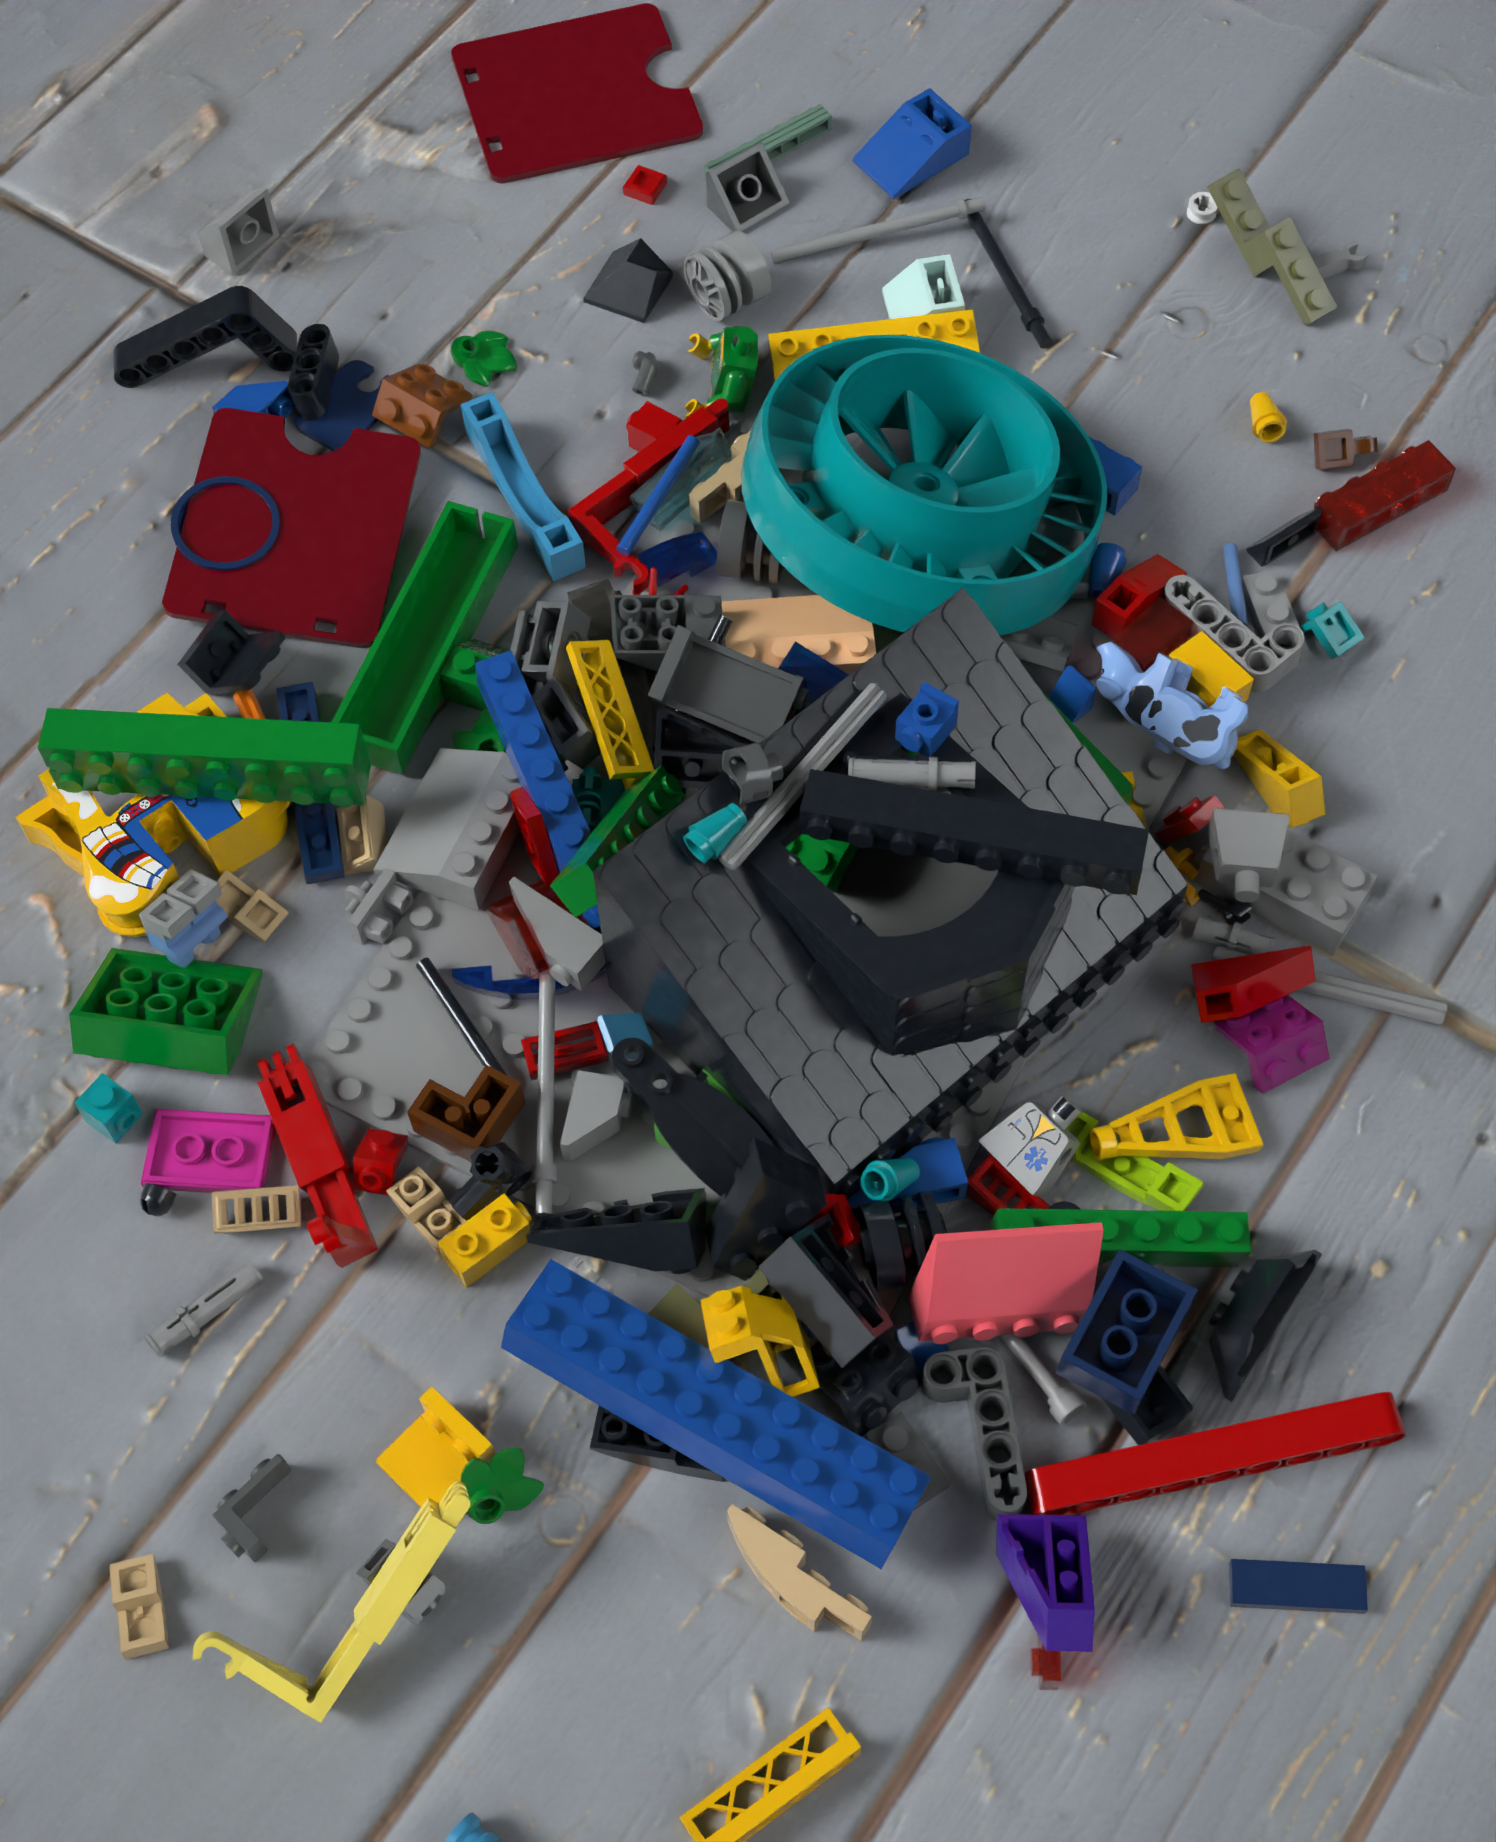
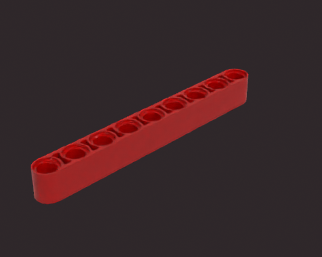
(1214, 1455)

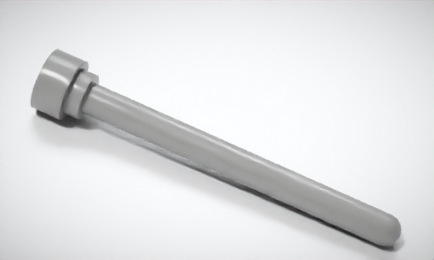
(1063, 1402)

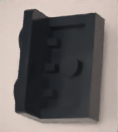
(1158, 1412)

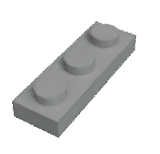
(1270, 606)

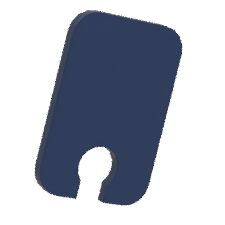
(346, 409)

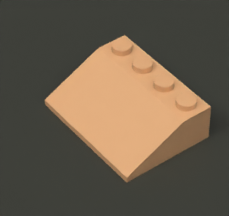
(770, 627)

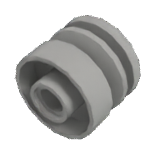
(727, 275)

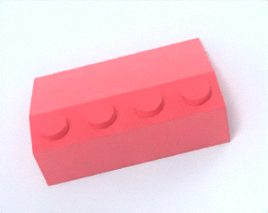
(1006, 1282)

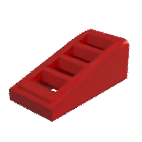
(984, 1196)

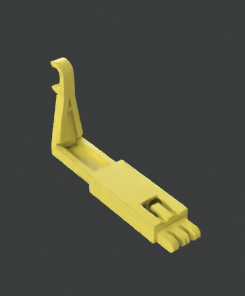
(372, 1615)

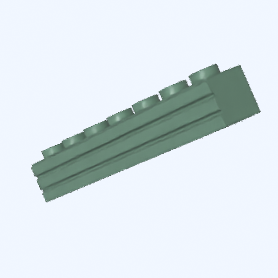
(785, 137)

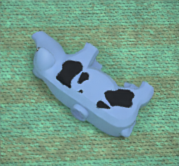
(1167, 711)

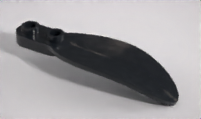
(693, 1117)

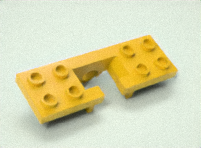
(948, 327)

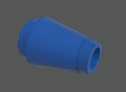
(1106, 566)

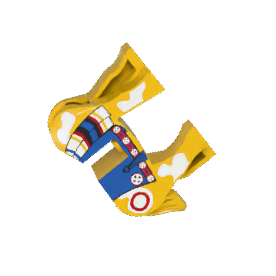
(127, 851)

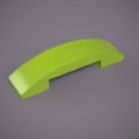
(1136, 1176)

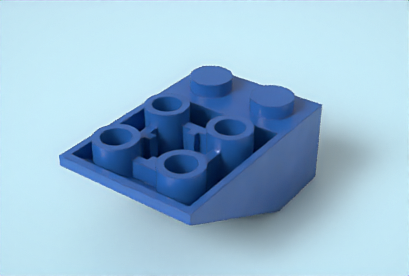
(915, 144)

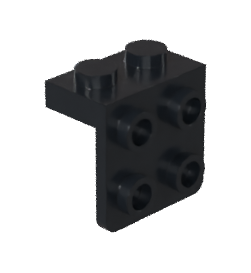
(228, 657)
(869, 1383)

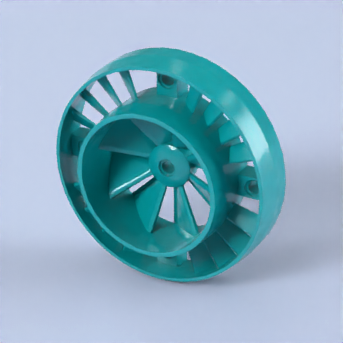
(927, 531)

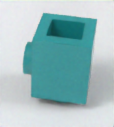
(108, 1108)

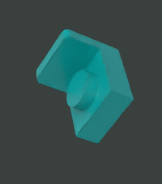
(1333, 628)

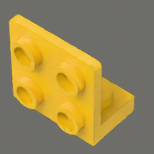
(433, 1450)

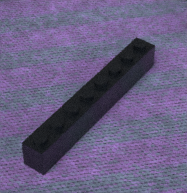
(973, 832)

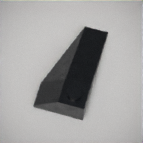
(645, 1236)

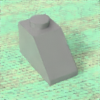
(594, 1112)

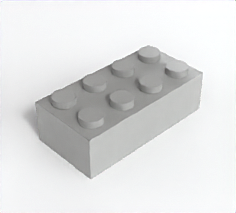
(1313, 892)

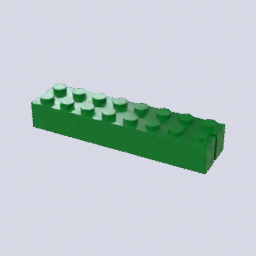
(432, 614)
(205, 756)

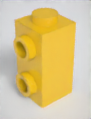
(486, 1239)

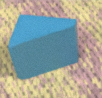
(622, 1026)

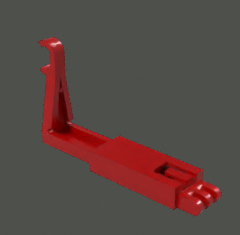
(613, 497)
(316, 1157)

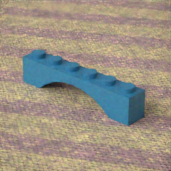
(542, 522)

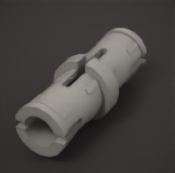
(1232, 936)

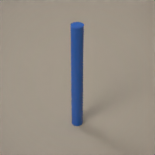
(658, 495)

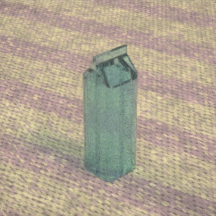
(704, 463)

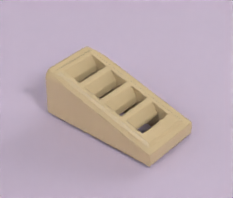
(220, 1212)

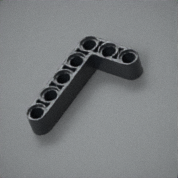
(203, 328)

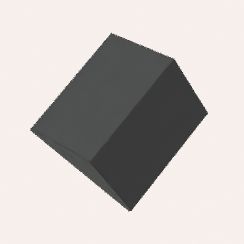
(745, 189)

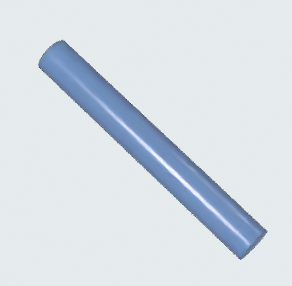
(1234, 582)

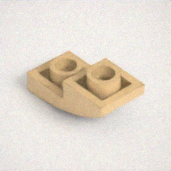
(425, 1207)

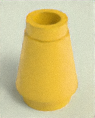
(1267, 419)

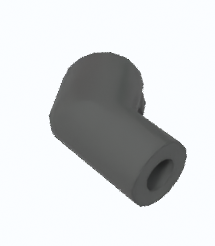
(647, 372)

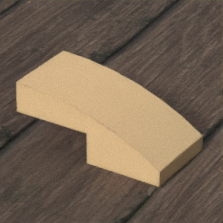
(249, 910)
(139, 1606)

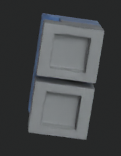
(184, 917)

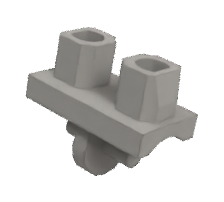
(370, 904)

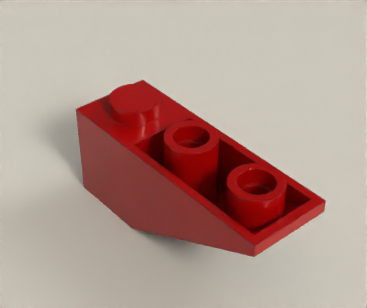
(1132, 594)
(1248, 982)

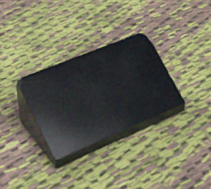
(1285, 537)

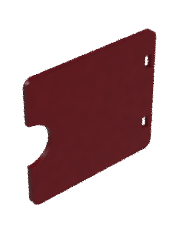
(573, 93)
(334, 538)

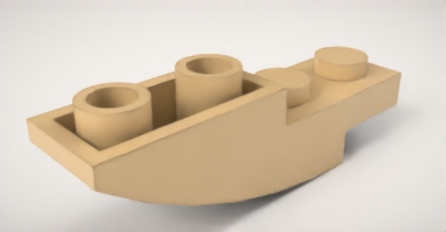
(723, 485)
(778, 1565)

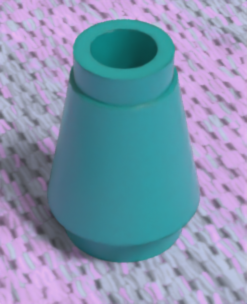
(713, 833)
(887, 1178)

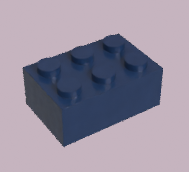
(1126, 1331)

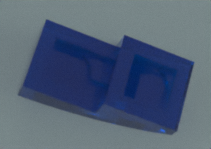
(679, 555)

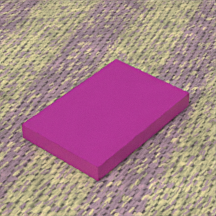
(208, 1151)

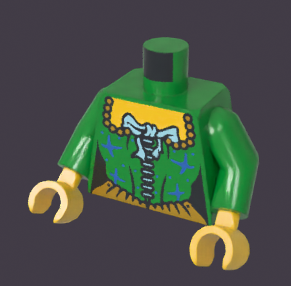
(731, 368)

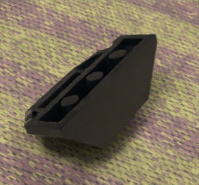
(1255, 1314)

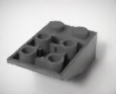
(647, 623)

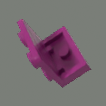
(1279, 1041)

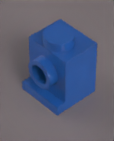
(927, 720)

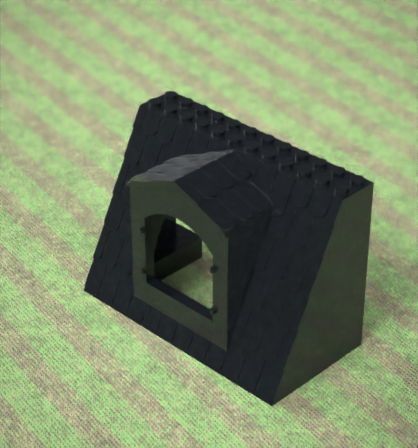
(857, 1037)

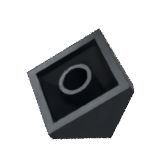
(630, 282)

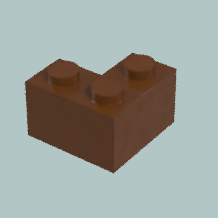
(468, 1121)

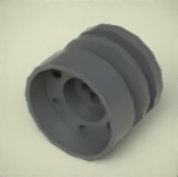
(742, 545)

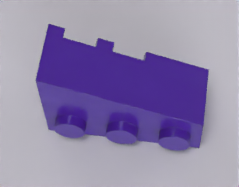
(1051, 1576)

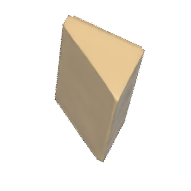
(362, 835)

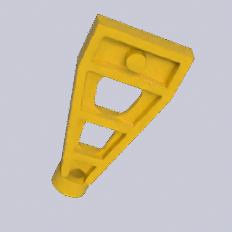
(1225, 1111)

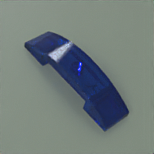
(481, 981)

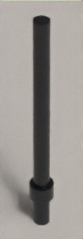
(1031, 316)

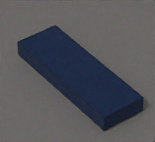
(1298, 1586)

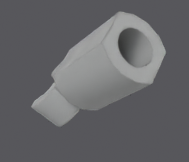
(1338, 260)

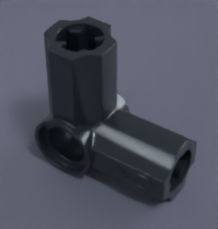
(494, 1173)

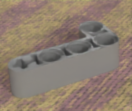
(1199, 605)

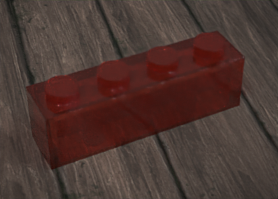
(1383, 494)

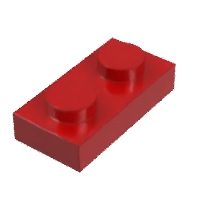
(1187, 819)

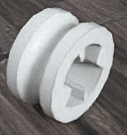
(1201, 199)

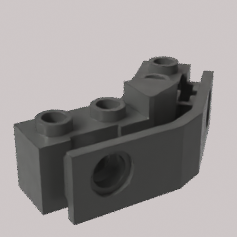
(556, 697)

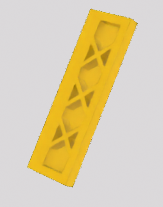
(610, 710)
(786, 1792)

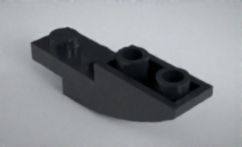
(627, 1442)

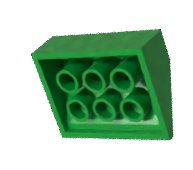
(165, 1013)

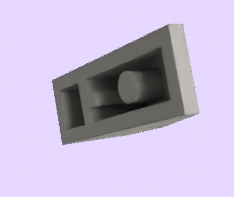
(566, 943)

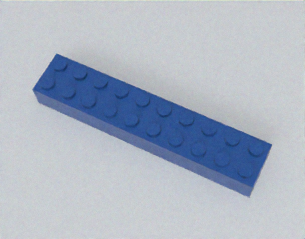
(715, 1413)

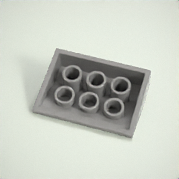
(456, 827)

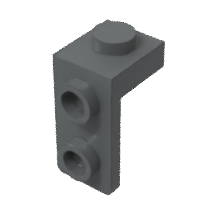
(237, 1503)

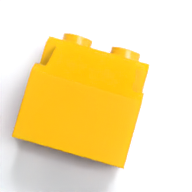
(747, 1321)

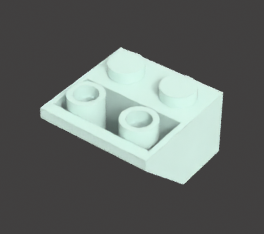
(924, 289)

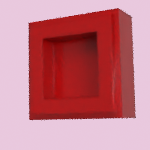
(645, 185)

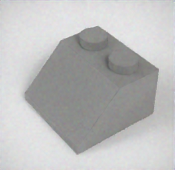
(240, 231)

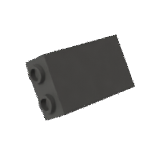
(726, 687)

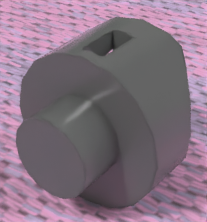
(752, 771)

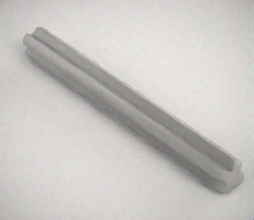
(795, 784)
(1366, 994)

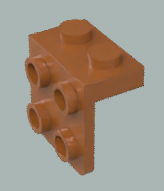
(418, 401)

